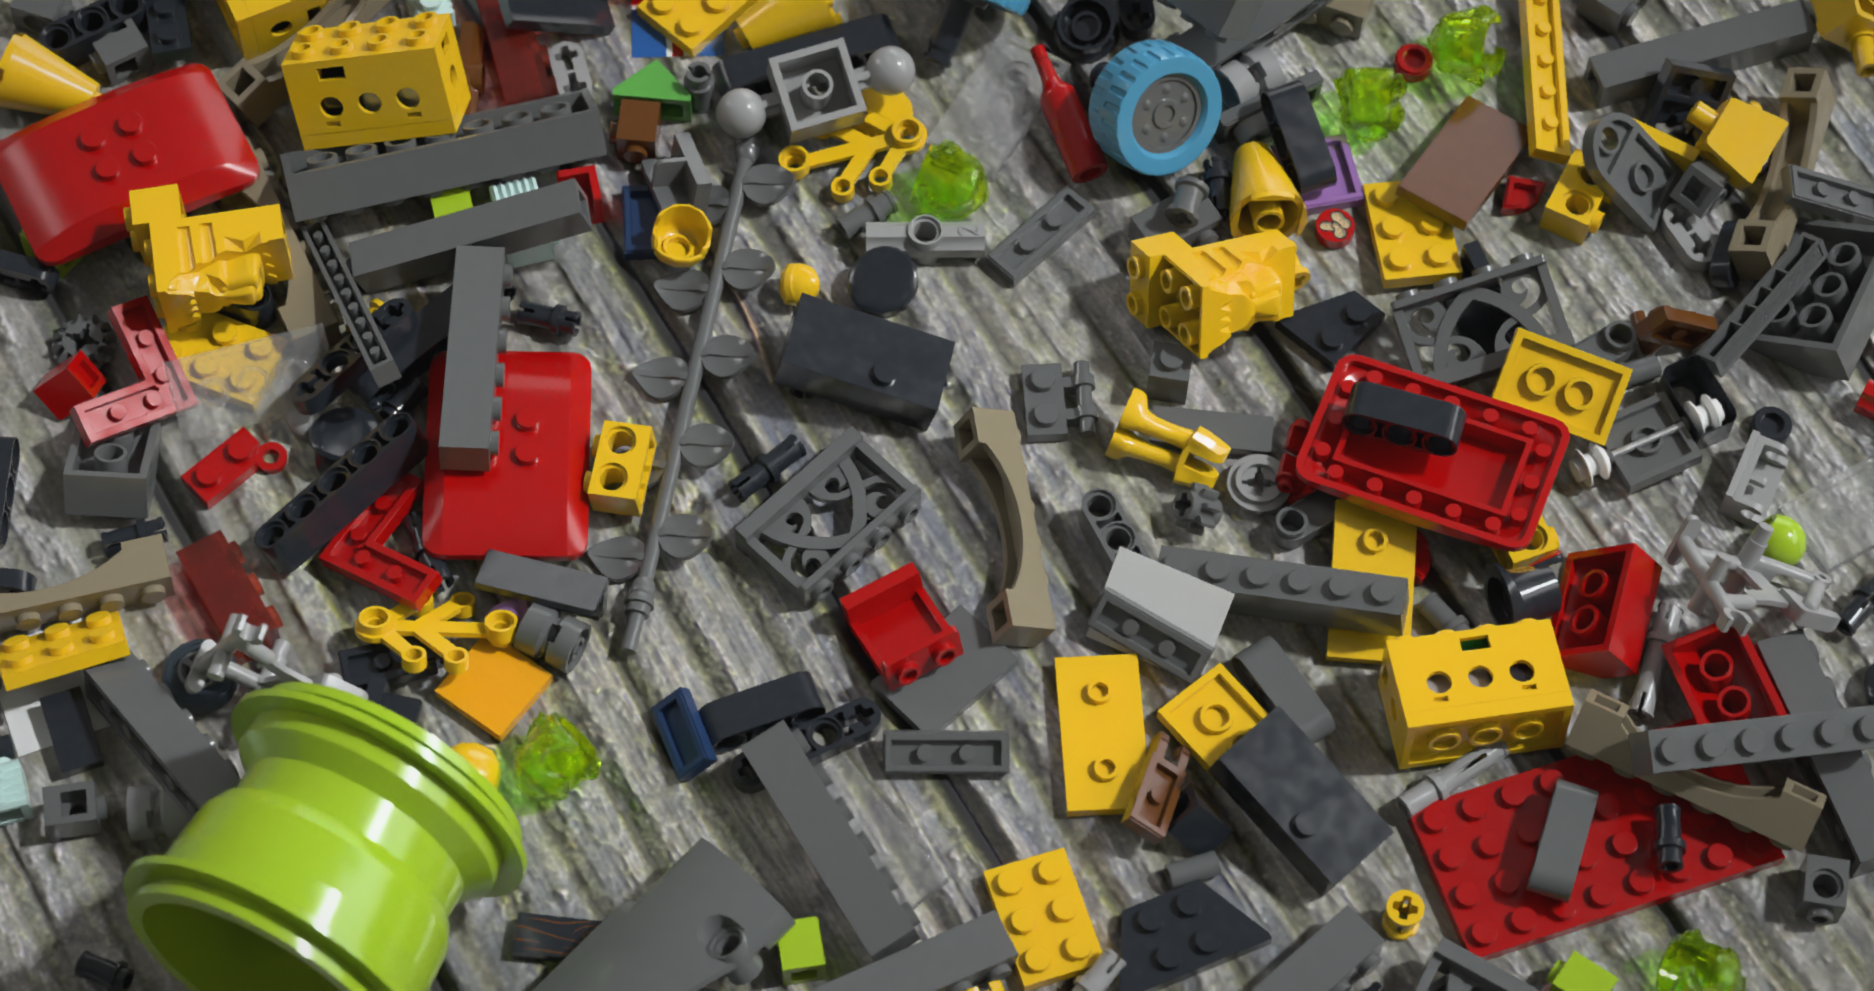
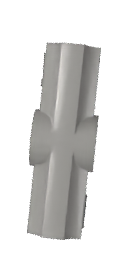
(947, 238)

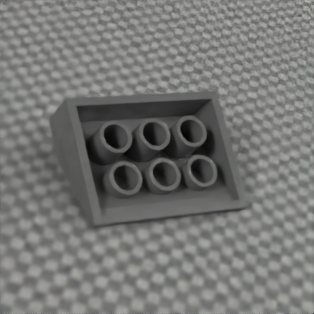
(1833, 311)

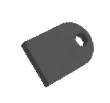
(1630, 168)

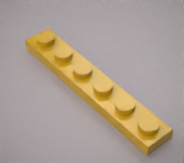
(1544, 80)

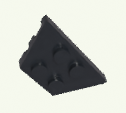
(1183, 937)

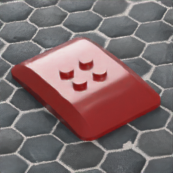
(77, 166)
(534, 489)
(1481, 494)

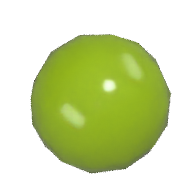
(1787, 540)

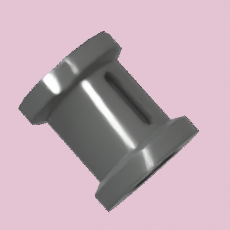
(1186, 202)

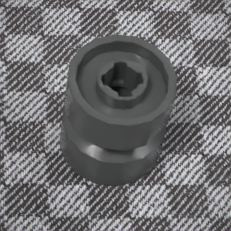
(549, 635)

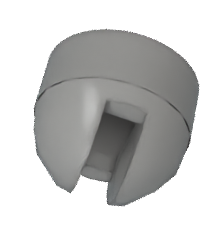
(300, 424)

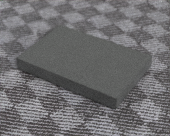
(951, 689)

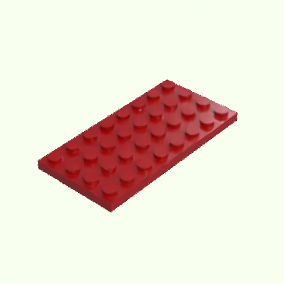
(1488, 836)

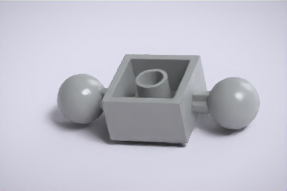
(830, 70)

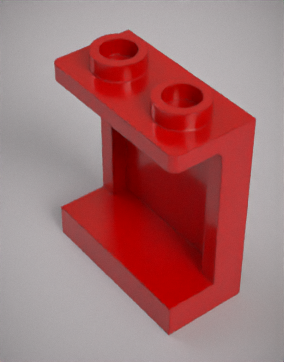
(900, 627)

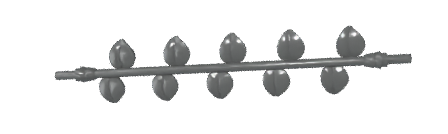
(665, 377)

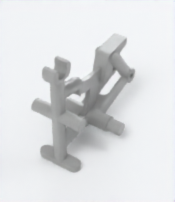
(1755, 571)
(216, 663)

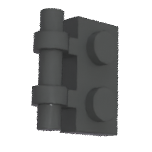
(1045, 401)

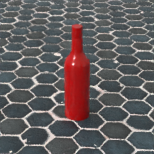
(1068, 122)

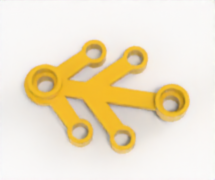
(860, 150)
(387, 626)

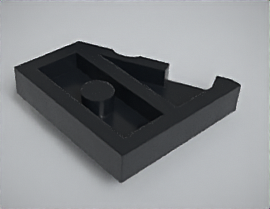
(1682, 86)
(1332, 326)

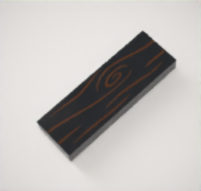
(549, 936)

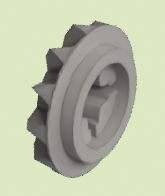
(1243, 474)

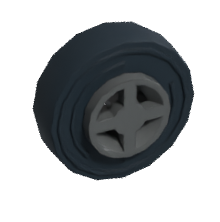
(175, 672)

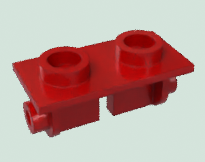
(1286, 476)

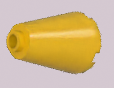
(780, 20)
(40, 80)
(1263, 194)

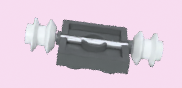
(1648, 442)

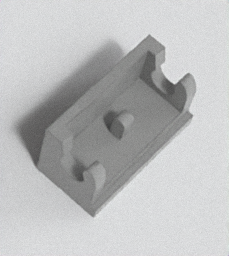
(1755, 480)

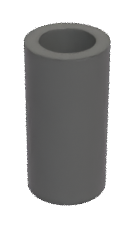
(1643, 369)
(1191, 869)

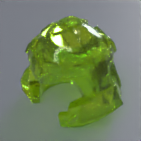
(1459, 44)
(1370, 102)
(949, 183)
(554, 758)
(1698, 966)

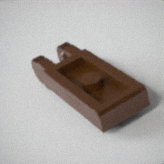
(1156, 790)

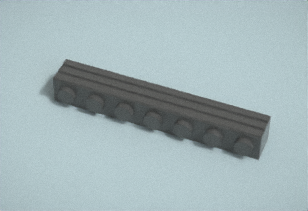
(1763, 303)

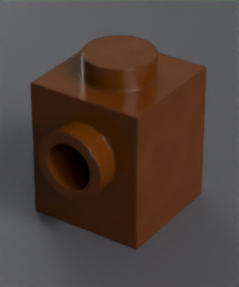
(637, 130)

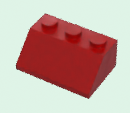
(1606, 609)
(1721, 676)

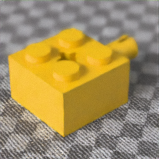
(1851, 27)

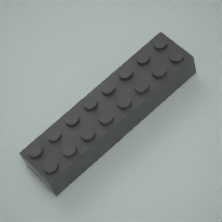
(485, 148)

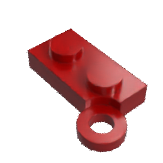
(231, 466)

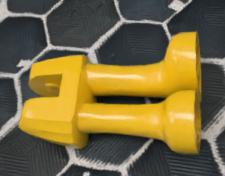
(1192, 442)

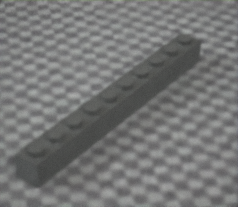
(351, 303)

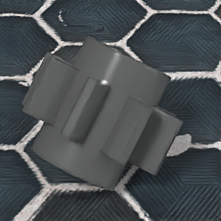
(1197, 508)

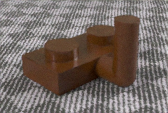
(1672, 328)

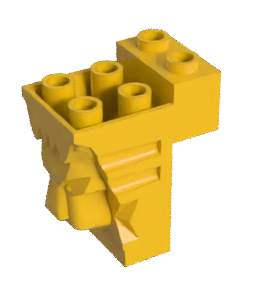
(205, 258)
(1212, 287)

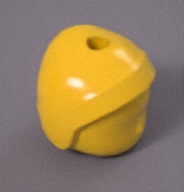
(798, 279)

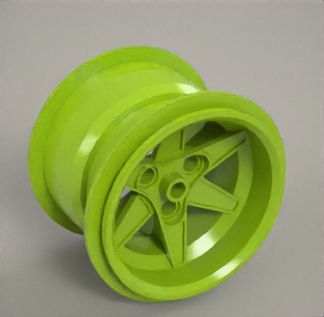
(326, 854)

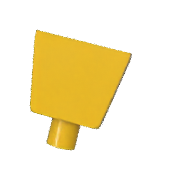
(1736, 138)

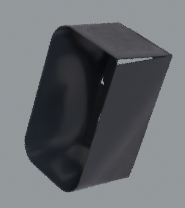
(1698, 377)

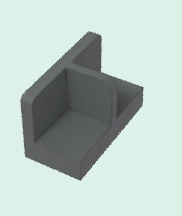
(679, 177)

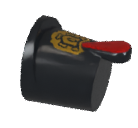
(1523, 591)

